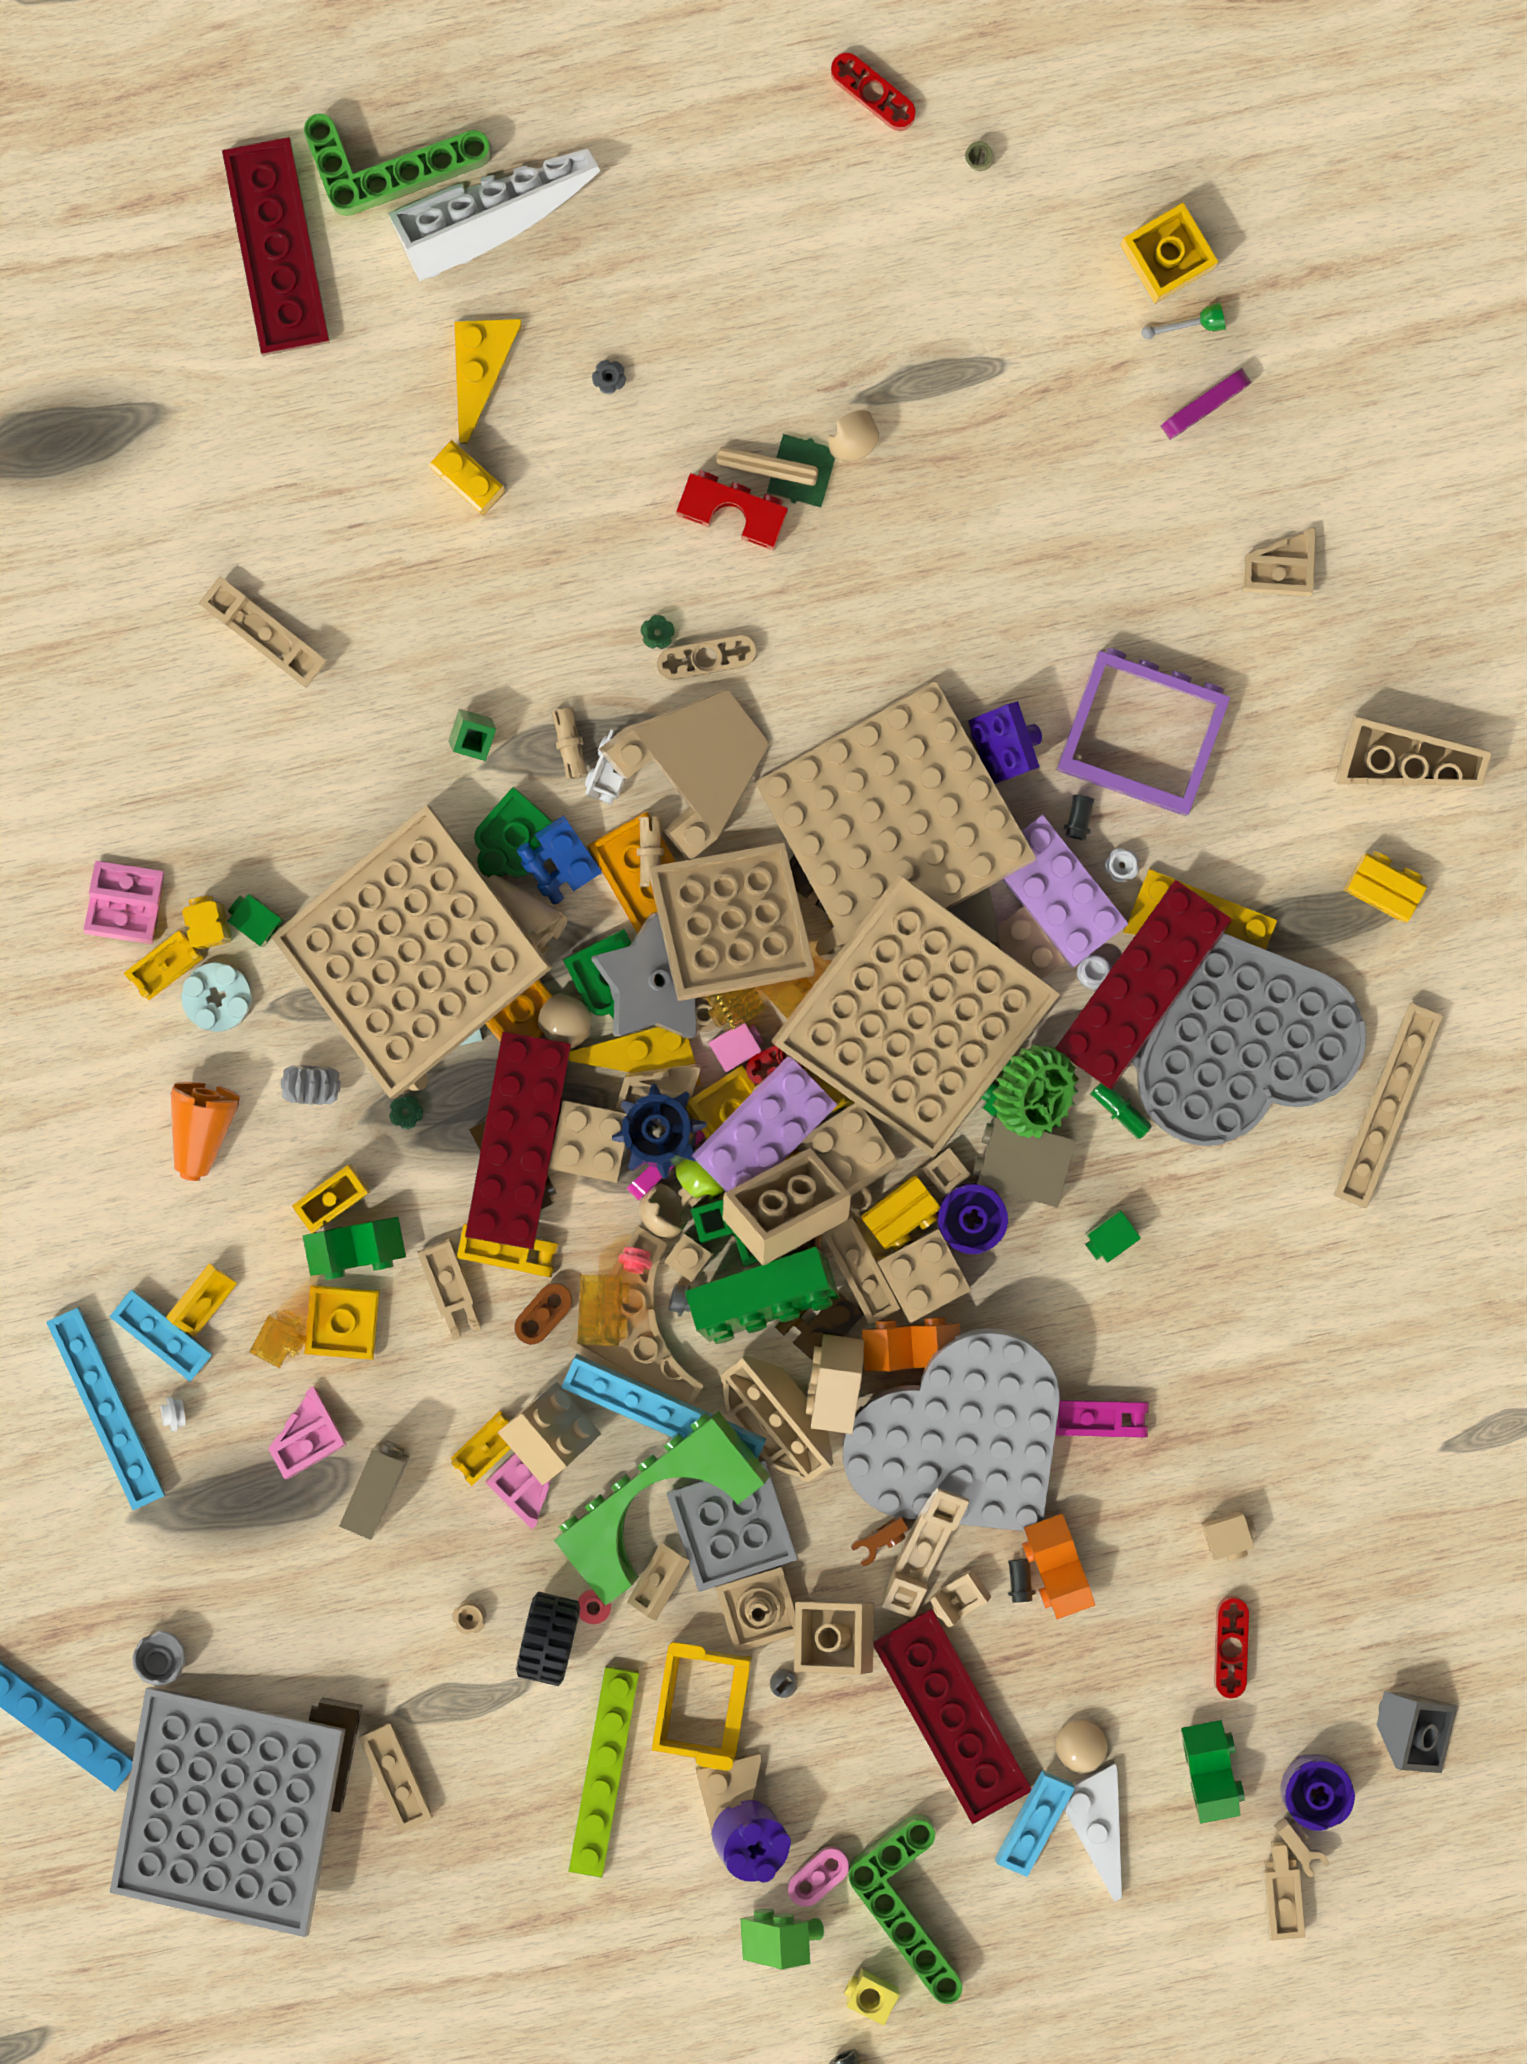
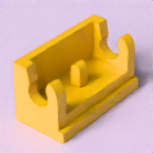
(163, 965)
(482, 1450)

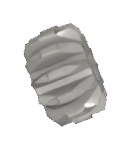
(310, 1084)

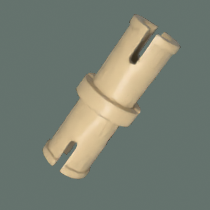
(569, 743)
(649, 850)

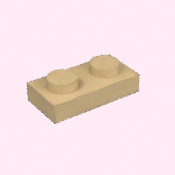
(658, 1581)

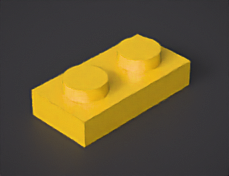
(201, 1300)

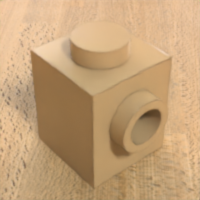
(1229, 1536)

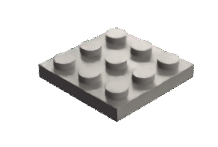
(728, 1537)

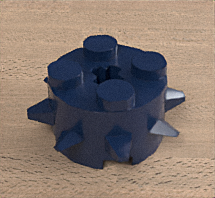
(644, 1118)

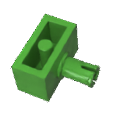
(778, 1939)

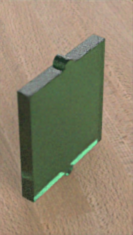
(807, 453)

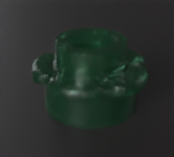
(666, 628)
(397, 1117)

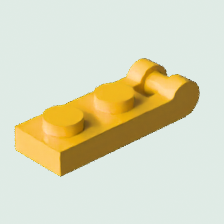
(508, 1256)

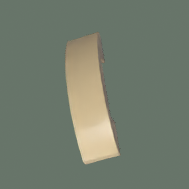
(263, 632)
(921, 1551)

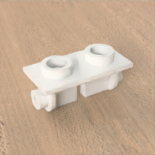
(603, 777)

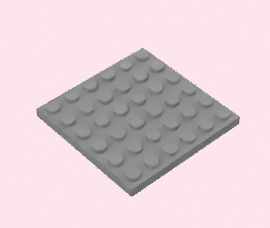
(227, 1811)

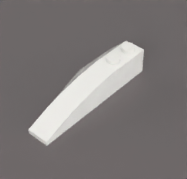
(470, 221)

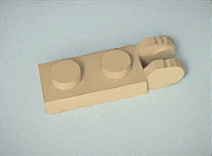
(448, 1285)

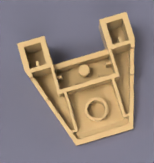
(704, 753)

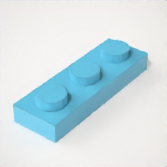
(160, 1335)
(1034, 1823)

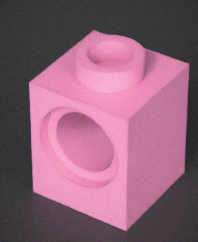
(736, 1046)

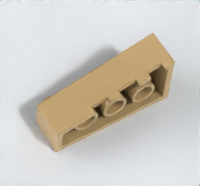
(1398, 756)

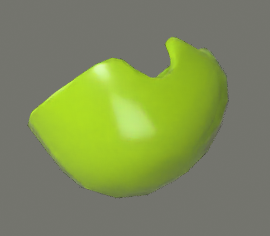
(697, 1180)

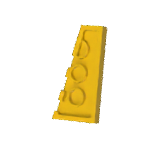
(1246, 923)

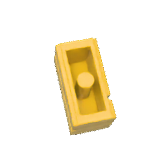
(467, 477)
(1386, 887)
(206, 923)
(331, 1198)
(900, 1213)

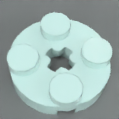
(234, 1005)

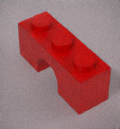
(705, 496)

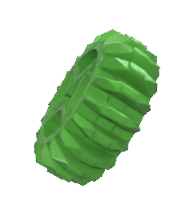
(1029, 1088)

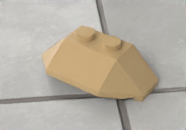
(773, 1406)

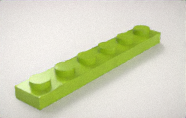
(603, 1771)

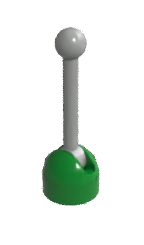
(1210, 318)

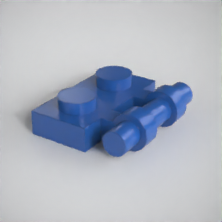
(567, 853)

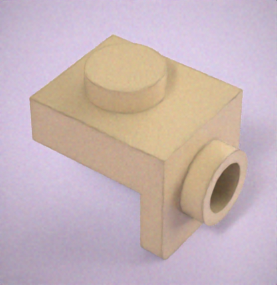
(959, 1597)

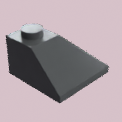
(1415, 1730)

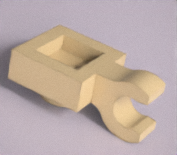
(1295, 1839)

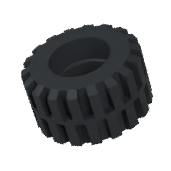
(548, 1638)

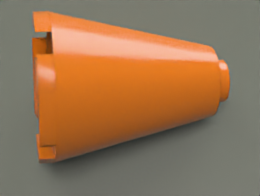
(199, 1126)

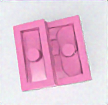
(124, 902)

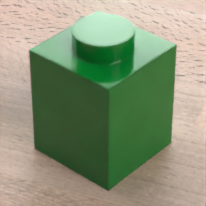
(472, 735)
(254, 919)
(1111, 1237)

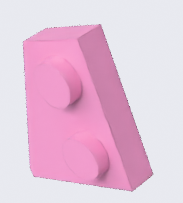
(307, 1437)
(519, 1489)

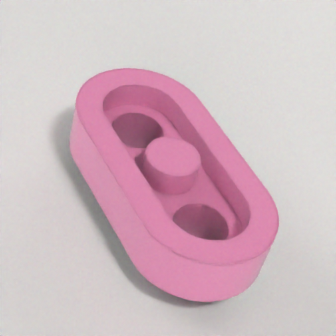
(819, 1876)

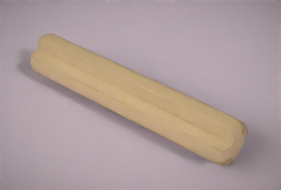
(767, 466)

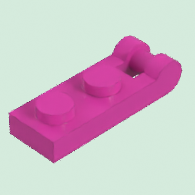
(1101, 1418)

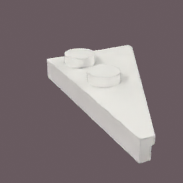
(1095, 1818)

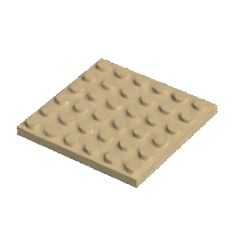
(895, 801)
(410, 952)
(915, 1016)

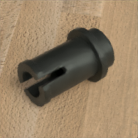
(1079, 817)
(1020, 1581)

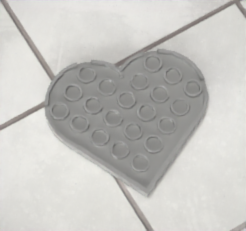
(1246, 1037)
(971, 1427)

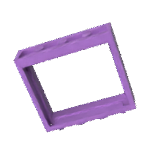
(1120, 784)

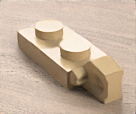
(1283, 1895)

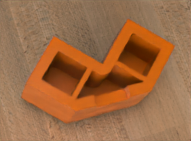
(905, 1346)
(1059, 1567)

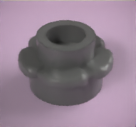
(609, 386)
(678, 1300)

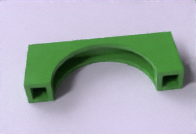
(707, 1453)

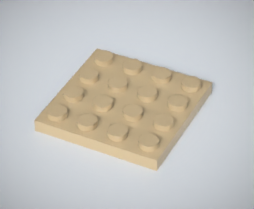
(731, 921)

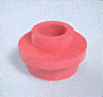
(635, 1260)
(593, 1618)

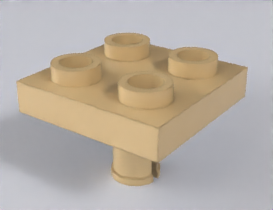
(757, 1609)

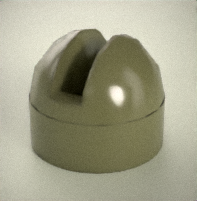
(973, 156)

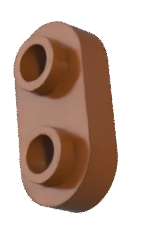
(543, 1313)

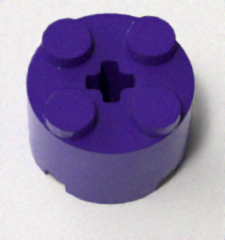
(982, 1235)
(1325, 1810)
(751, 1841)

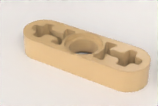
(683, 673)

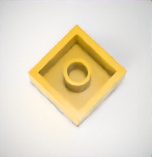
(1169, 253)

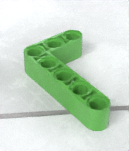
(391, 170)
(900, 1911)

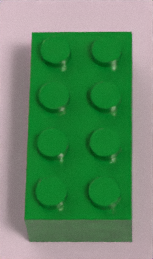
(762, 1295)

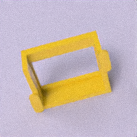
(706, 1756)

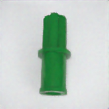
(1121, 1110)

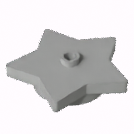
(632, 985)

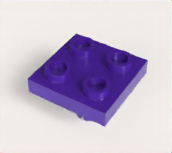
(1005, 742)

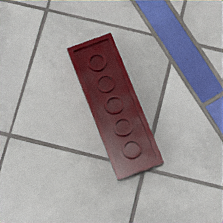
(275, 246)
(1143, 984)
(518, 1140)
(951, 1716)

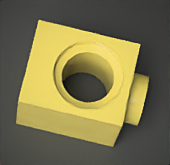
(882, 2007)

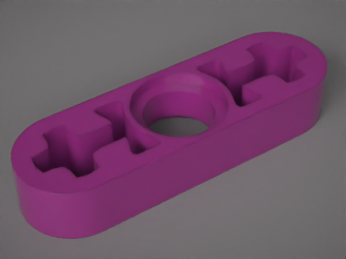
(1206, 404)

